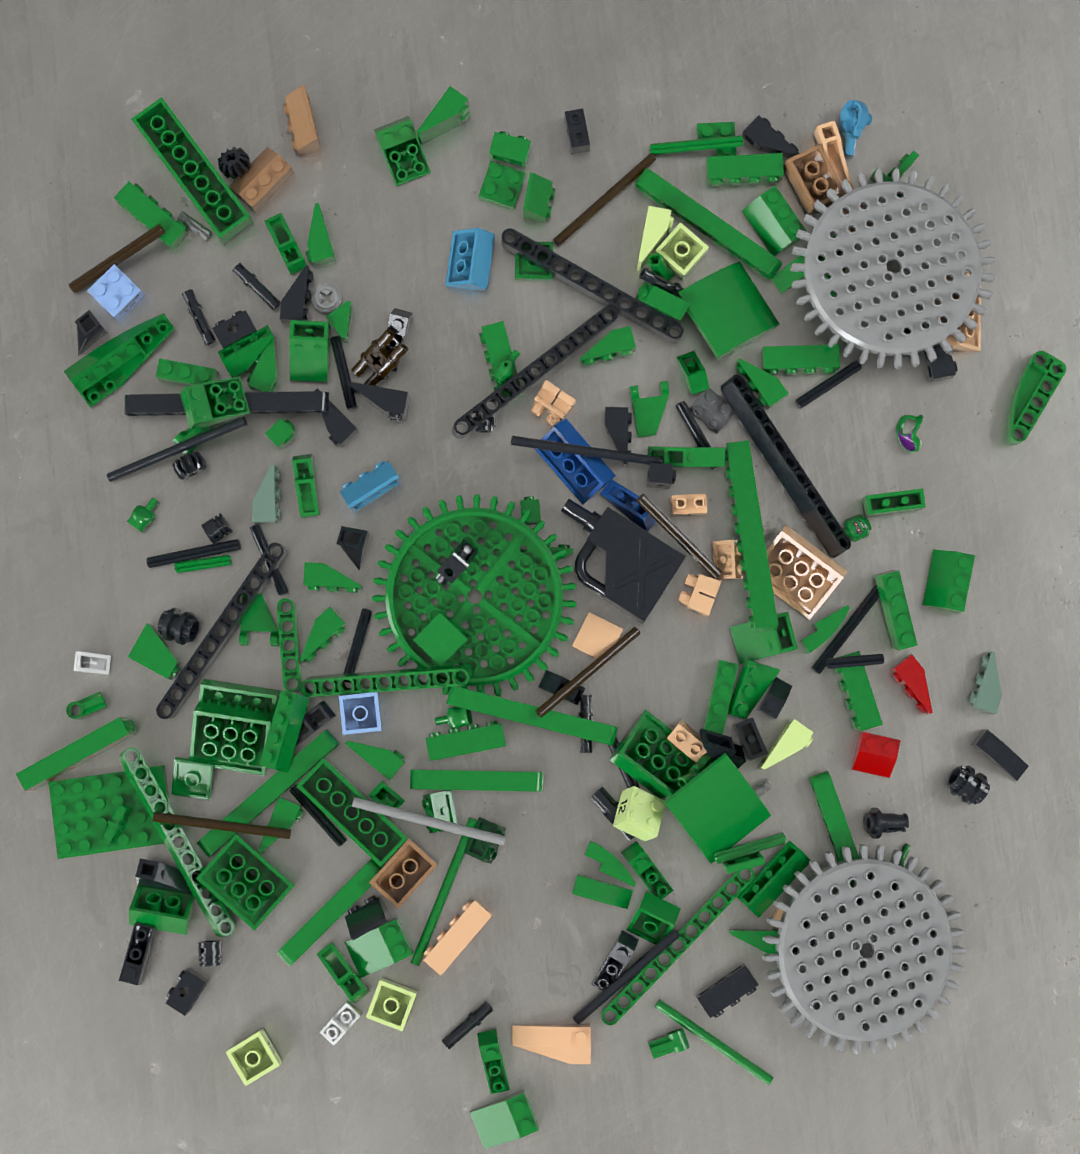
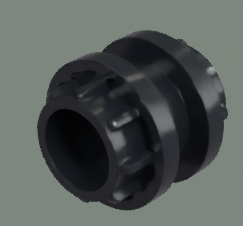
(179, 626)
(968, 784)

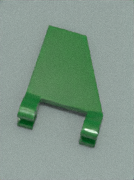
(648, 410)
(258, 620)

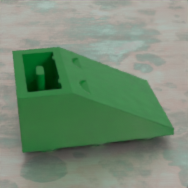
(402, 150)
(309, 350)
(214, 402)
(764, 644)

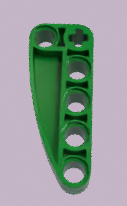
(1029, 388)

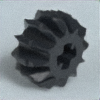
(234, 162)
(189, 465)

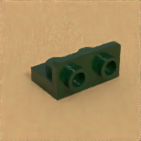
(482, 849)

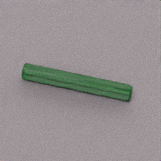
(749, 848)

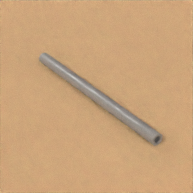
(429, 821)

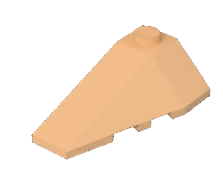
(558, 1041)

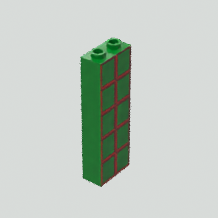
(76, 753)

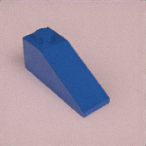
(626, 503)

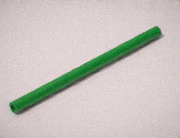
(442, 896)

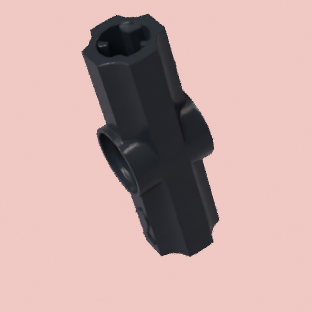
(608, 806)

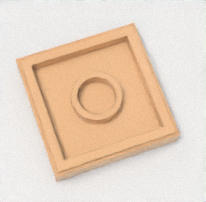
(596, 636)

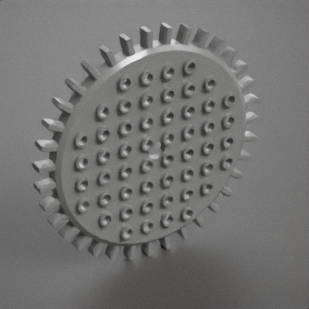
(848, 325)
(793, 934)

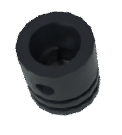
(216, 528)
(210, 953)

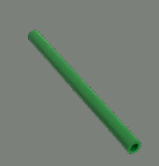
(714, 1042)

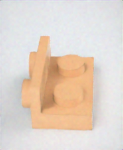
(727, 559)
(687, 740)

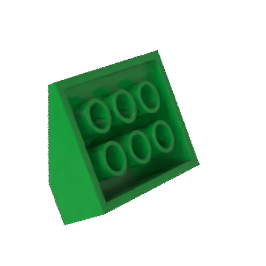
(651, 757)
(245, 882)

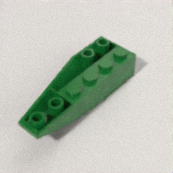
(117, 359)

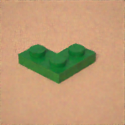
(715, 130)

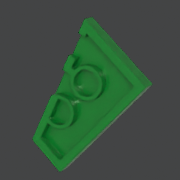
(750, 688)

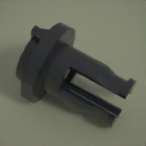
(879, 823)

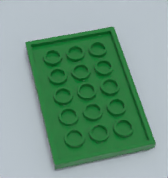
(87, 803)

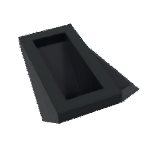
(88, 331)
(353, 543)

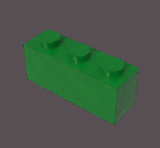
(184, 373)
(894, 502)

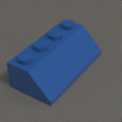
(580, 473)

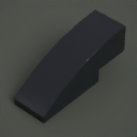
(314, 720)
(718, 744)

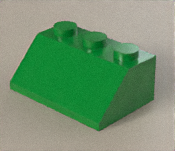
(773, 221)
(948, 580)
(162, 909)

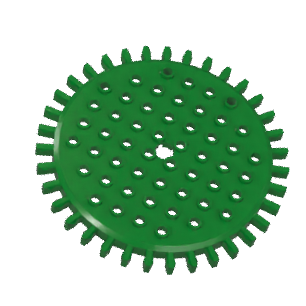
(479, 522)

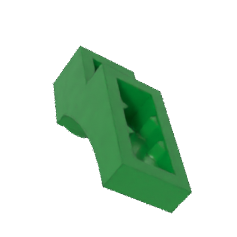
(305, 485)

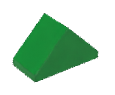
(340, 320)
(386, 795)

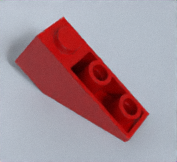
(913, 678)

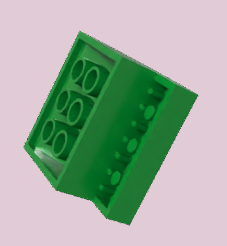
(728, 310)
(232, 725)
(717, 807)

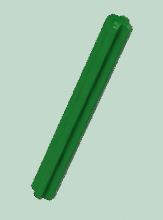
(698, 144)

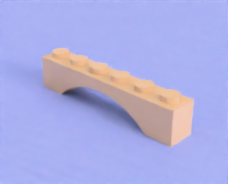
(830, 140)

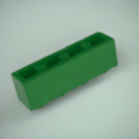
(744, 168)
(150, 215)
(497, 351)
(800, 359)
(896, 609)
(720, 696)
(859, 696)
(284, 731)
(465, 742)
(769, 882)

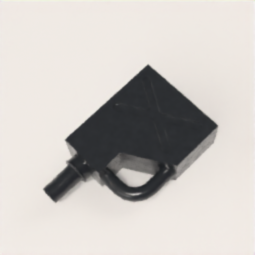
(635, 561)

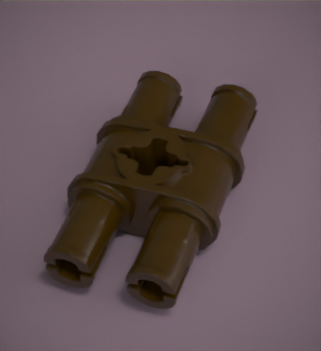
(387, 362)

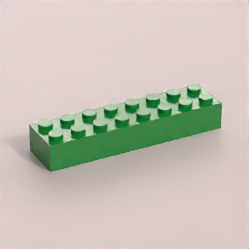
(192, 170)

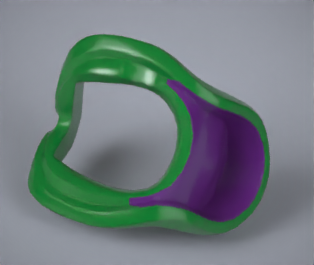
(909, 441)

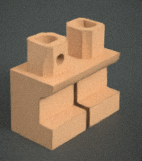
(545, 399)
(688, 504)
(697, 601)

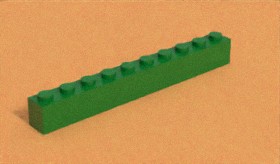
(751, 536)

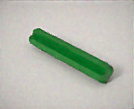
(203, 563)

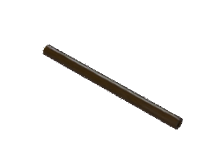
(604, 199)
(587, 672)
(221, 825)

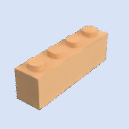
(457, 937)

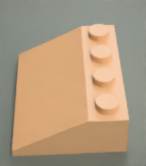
(801, 572)

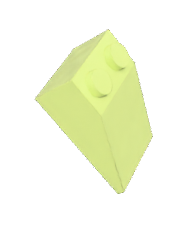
(656, 227)
(790, 740)

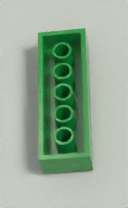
(335, 795)

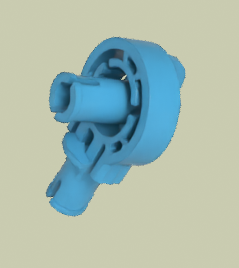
(853, 123)

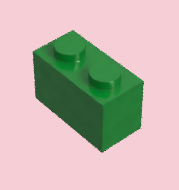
(510, 149)

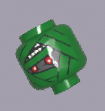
(857, 527)

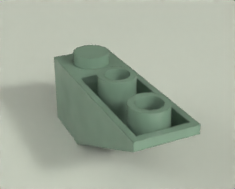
(265, 502)
(988, 689)

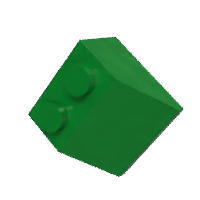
(538, 198)
(653, 918)

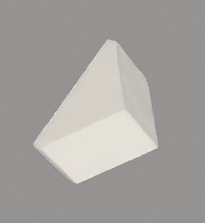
(92, 663)

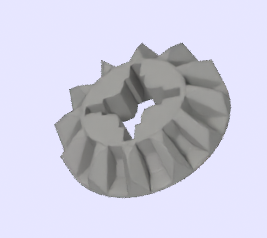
(326, 288)

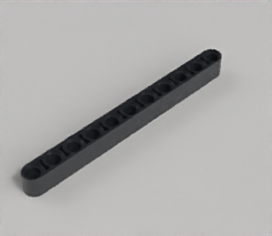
(587, 277)
(531, 379)
(257, 402)
(785, 466)
(220, 641)

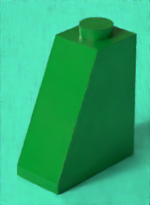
(155, 654)

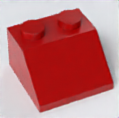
(875, 754)

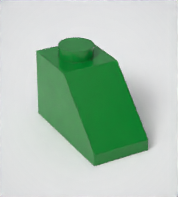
(693, 372)

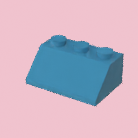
(470, 259)
(370, 486)

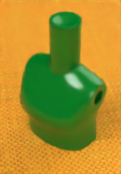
(504, 370)
(143, 515)
(455, 717)

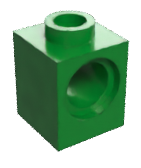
(281, 433)
(533, 505)

